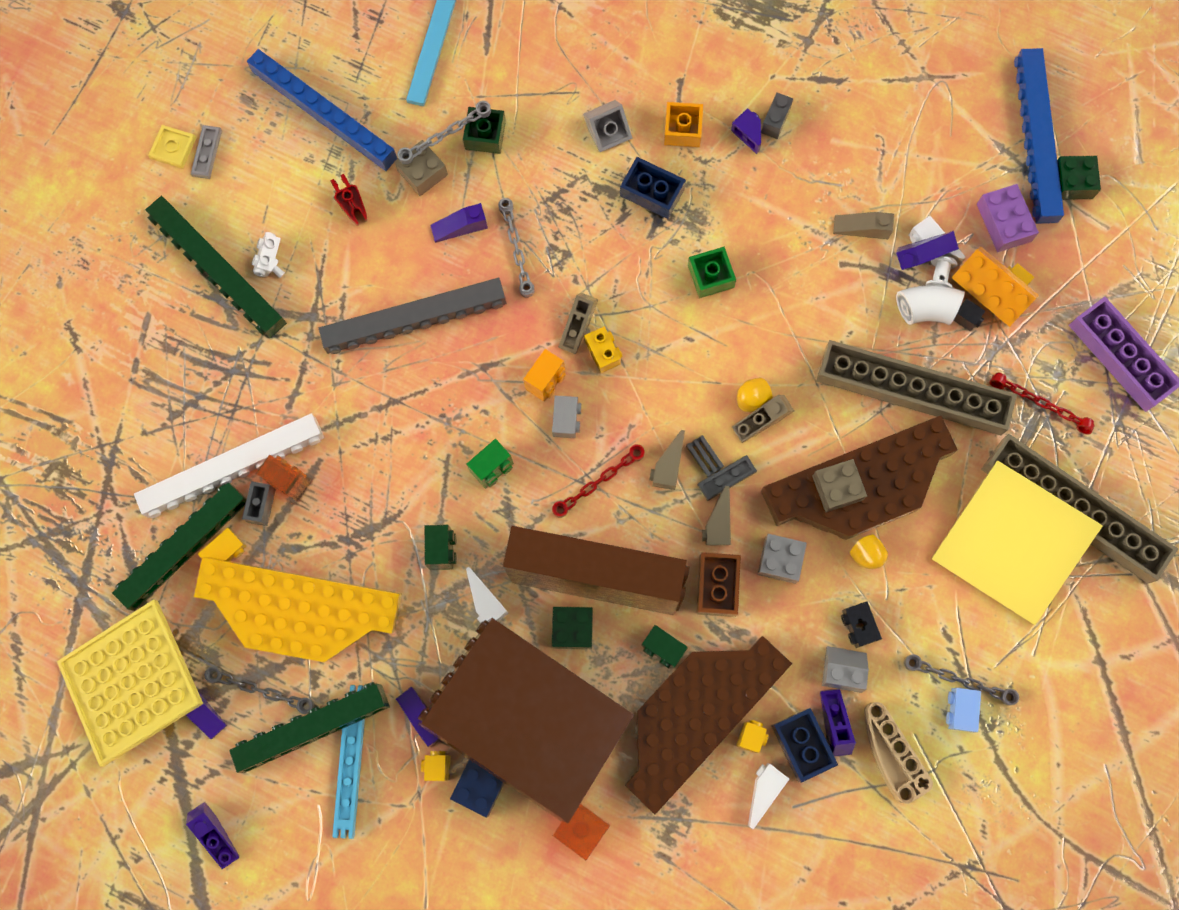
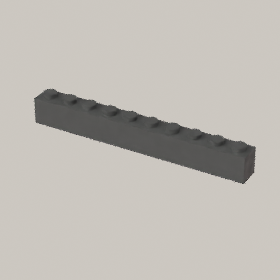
(412, 316)

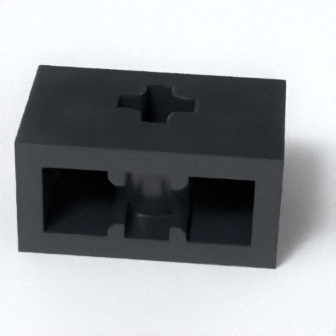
(868, 633)

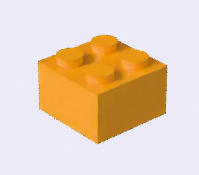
(683, 124)
(545, 375)

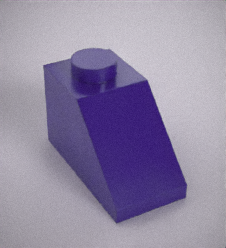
(748, 129)

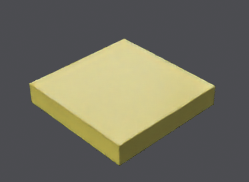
(172, 146)

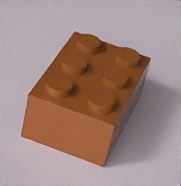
(718, 584)

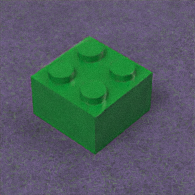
(711, 272)
(490, 464)

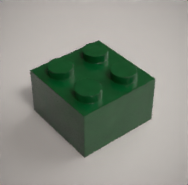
(485, 133)
(1079, 177)
(439, 547)
(572, 627)

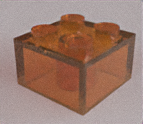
(283, 477)
(582, 831)

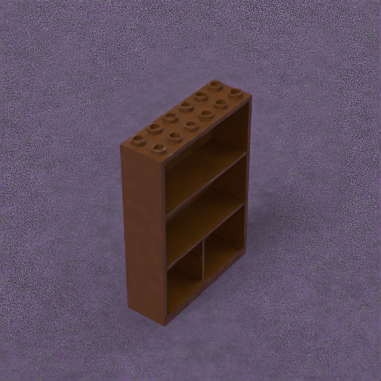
(595, 570)
(525, 719)

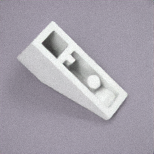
(929, 228)
(485, 602)
(766, 789)

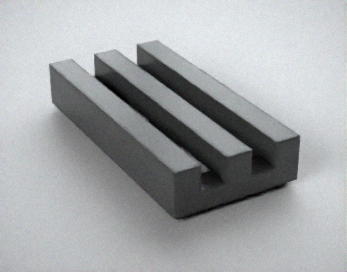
(696, 443)

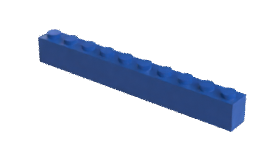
(322, 110)
(1039, 136)

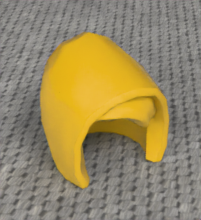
(753, 394)
(869, 552)

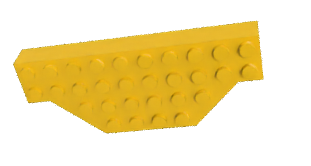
(294, 611)

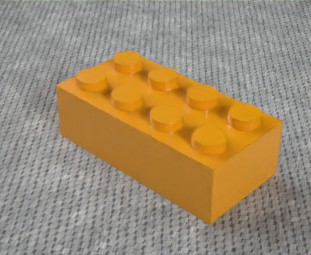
(995, 286)

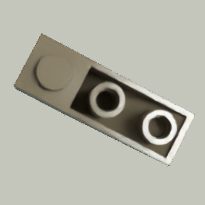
(763, 417)

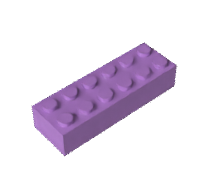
(1125, 354)

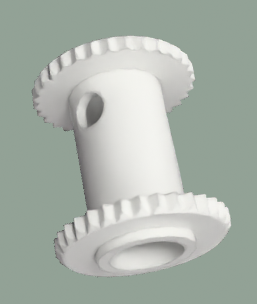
(942, 270)

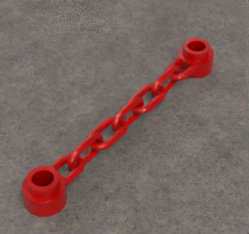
(1084, 425)
(636, 447)

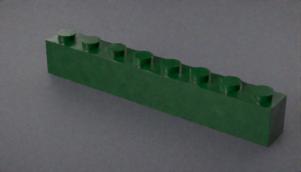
(179, 547)
(309, 728)

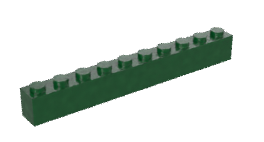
(217, 268)

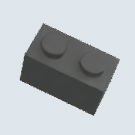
(777, 115)
(259, 503)

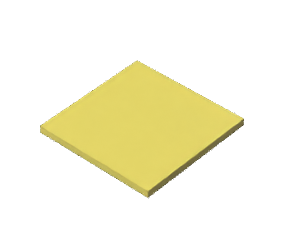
(1016, 542)
(129, 683)

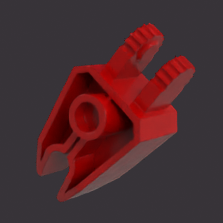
(347, 198)

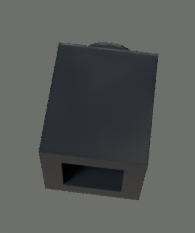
(969, 315)

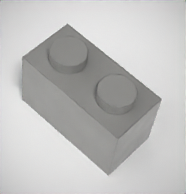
(565, 417)

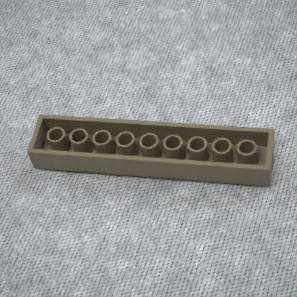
(916, 388)
(1121, 535)

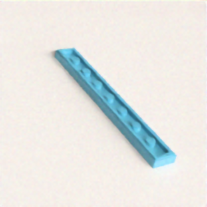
(430, 52)

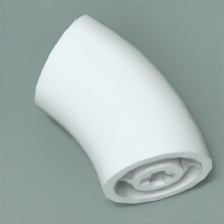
(929, 304)

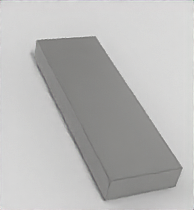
(206, 152)

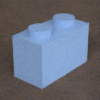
(964, 709)

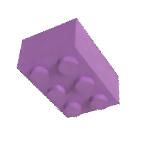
(1007, 218)

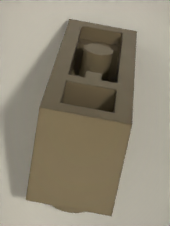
(868, 225)
(577, 322)
(667, 467)
(718, 525)

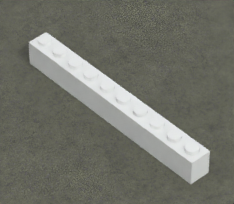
(228, 466)

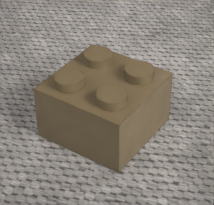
(423, 171)
(839, 485)

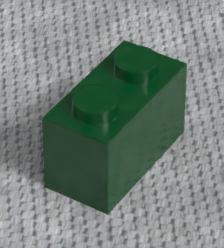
(664, 647)

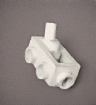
(265, 260)

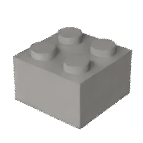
(782, 558)

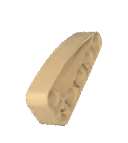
(892, 763)

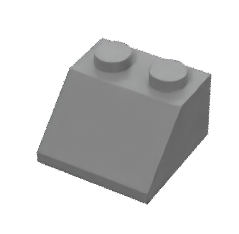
(608, 125)
(845, 669)

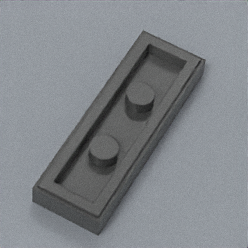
(728, 476)

